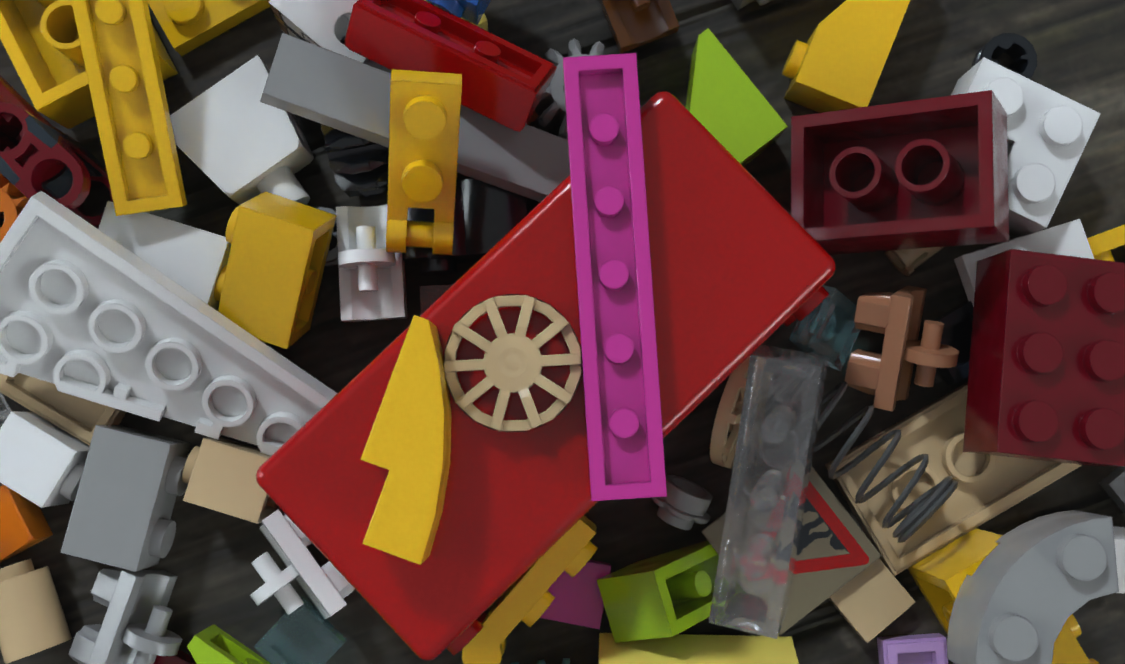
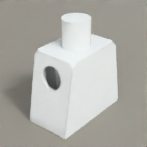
(241, 140)

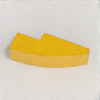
(415, 445)

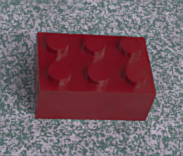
(902, 174)
(1047, 359)

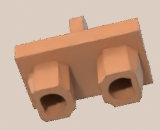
(890, 373)

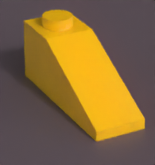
(844, 55)

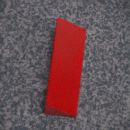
(418, 36)

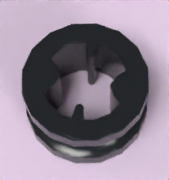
(1015, 46)

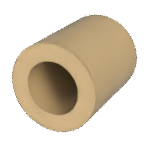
(29, 612)

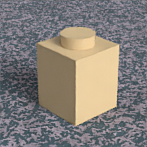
(224, 479)

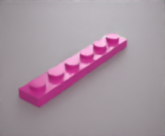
(614, 278)

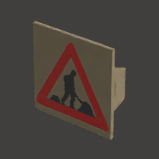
(828, 551)

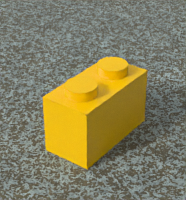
(274, 267)

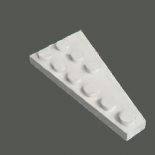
(134, 339)

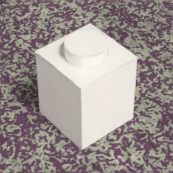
(40, 459)

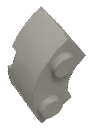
(1031, 587)

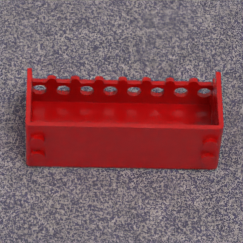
(722, 283)

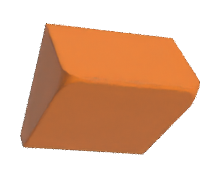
(20, 524)

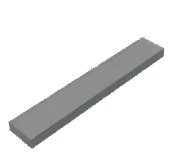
(357, 101)

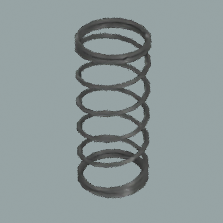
(918, 511)

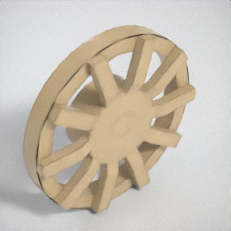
(512, 362)
(728, 418)

